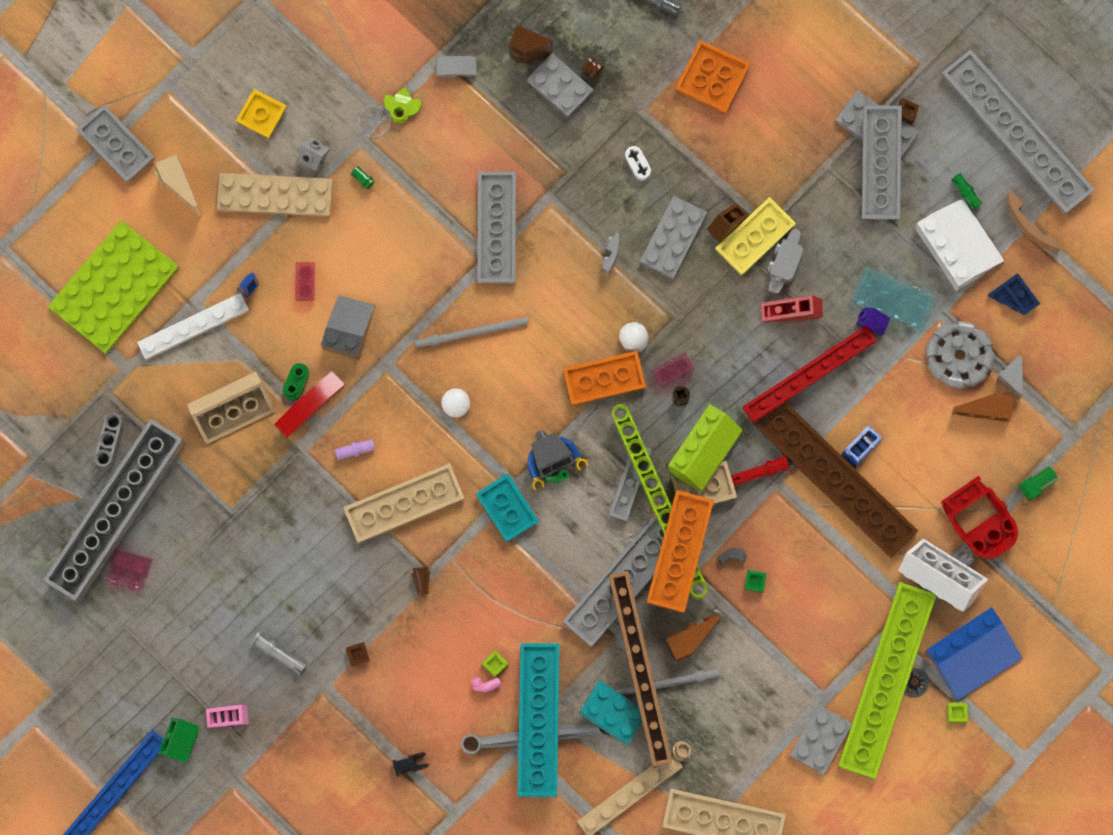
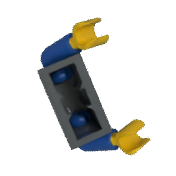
(551, 455)

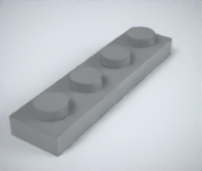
(627, 489)

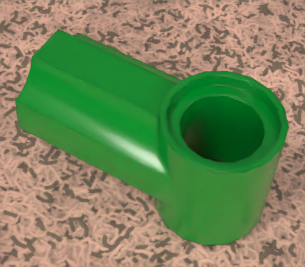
(1035, 485)

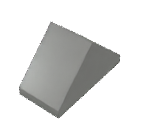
(1013, 377)

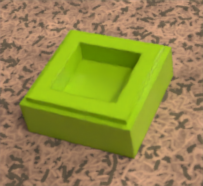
(495, 663)
(957, 712)

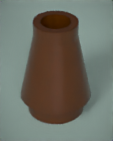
(421, 580)

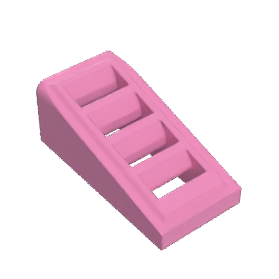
(243, 716)

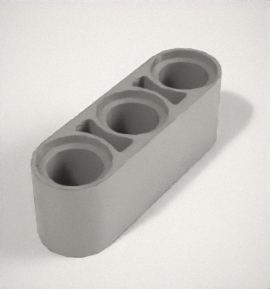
(107, 432)

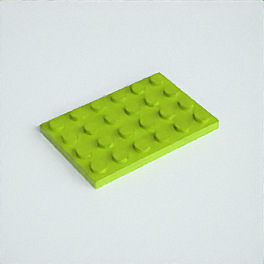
(113, 287)

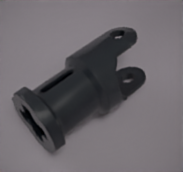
(408, 764)

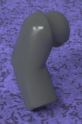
(735, 553)

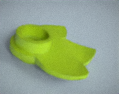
(401, 103)

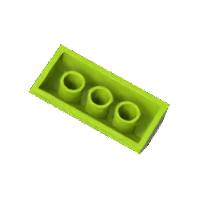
(705, 448)

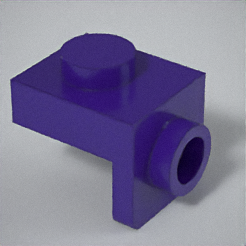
(873, 320)

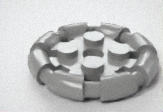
(964, 344)

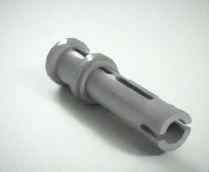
(270, 648)

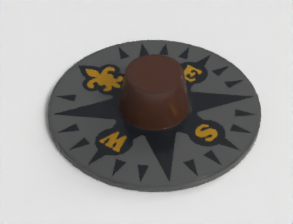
(917, 683)

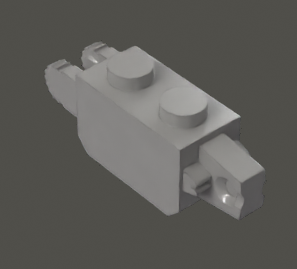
(786, 262)

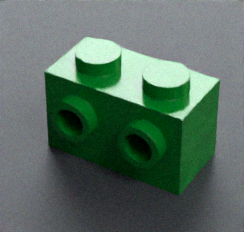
(179, 740)

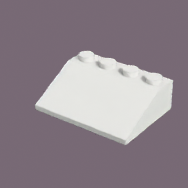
(958, 243)

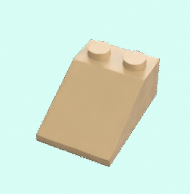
(174, 178)

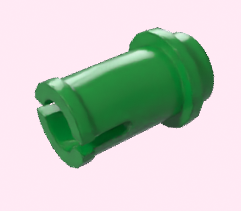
(366, 181)

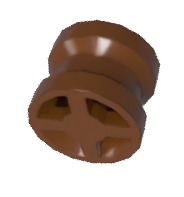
(592, 67)

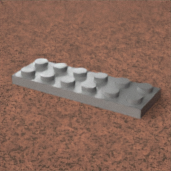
(881, 162)
(496, 228)

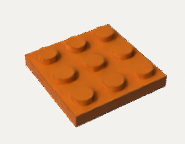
(712, 76)

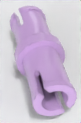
(355, 449)

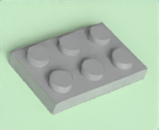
(560, 85)
(820, 739)

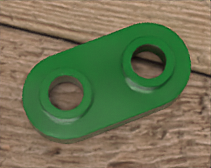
(296, 381)

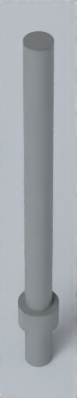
(434, 340)
(699, 676)

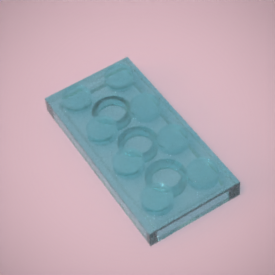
(893, 298)

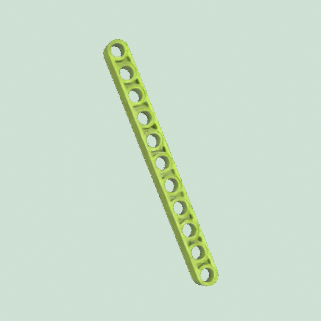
(650, 474)

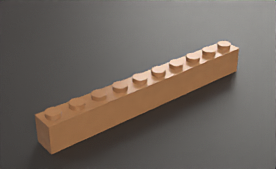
(640, 669)

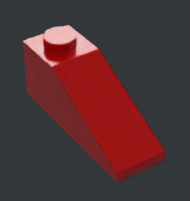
(792, 309)

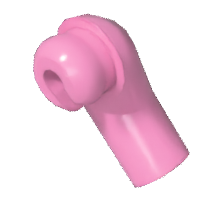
(485, 686)

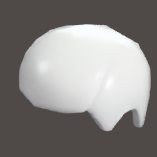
(634, 337)
(455, 402)

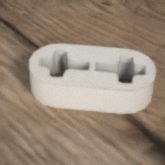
(641, 161)

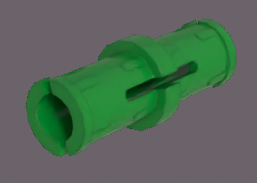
(966, 191)

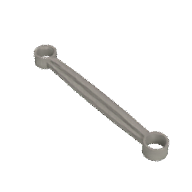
(512, 739)

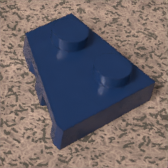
(1015, 295)

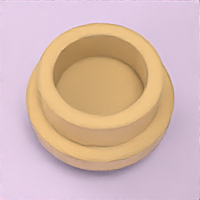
(681, 751)

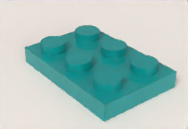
(507, 508)
(612, 712)

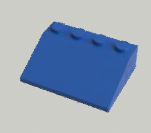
(974, 653)

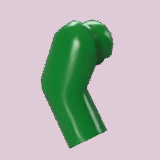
(557, 478)

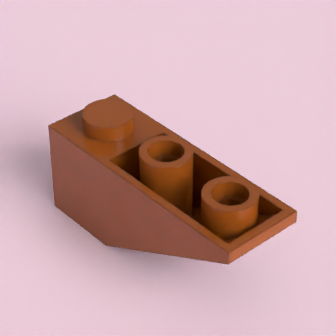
(687, 642)

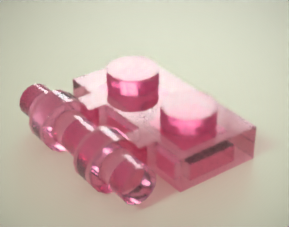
(131, 564)

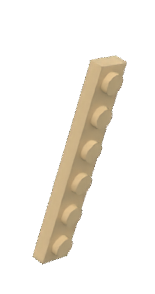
(627, 796)

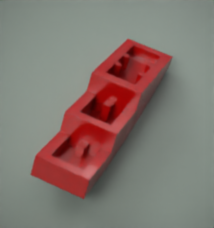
(309, 404)

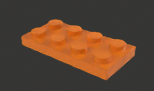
(604, 378)

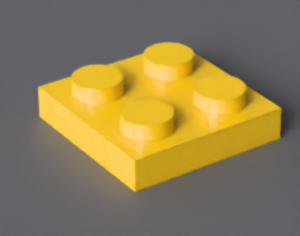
(261, 114)

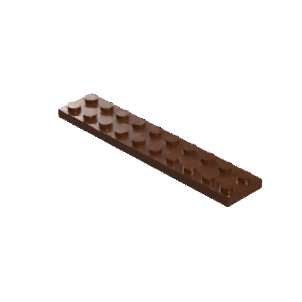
(836, 479)

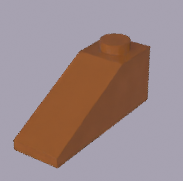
(992, 407)

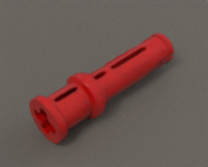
(769, 468)

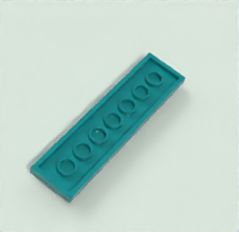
(538, 720)

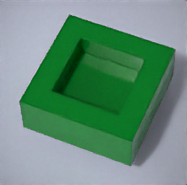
(755, 581)

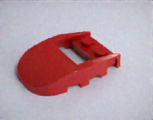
(993, 535)

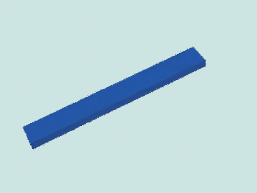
(117, 786)

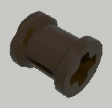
(678, 390)

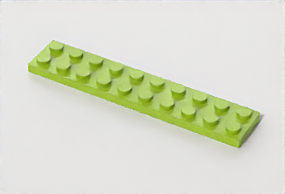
(887, 680)

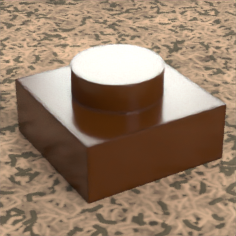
(909, 110)
(357, 654)

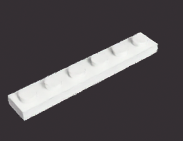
(193, 326)

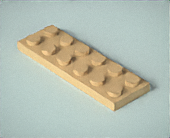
(274, 195)
(404, 503)
(713, 816)

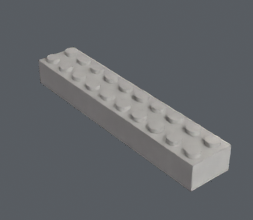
(114, 511)

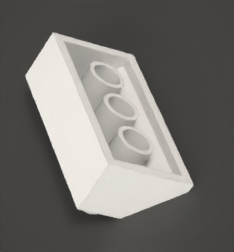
(942, 575)

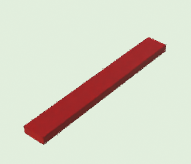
(809, 374)

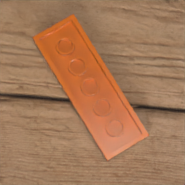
(680, 551)

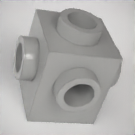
(312, 154)

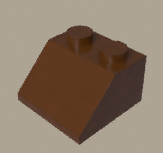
(529, 46)

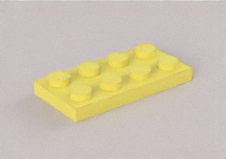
(755, 236)

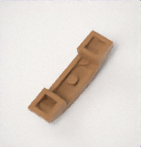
(1047, 242)

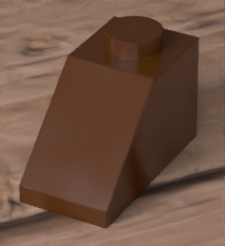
(727, 222)

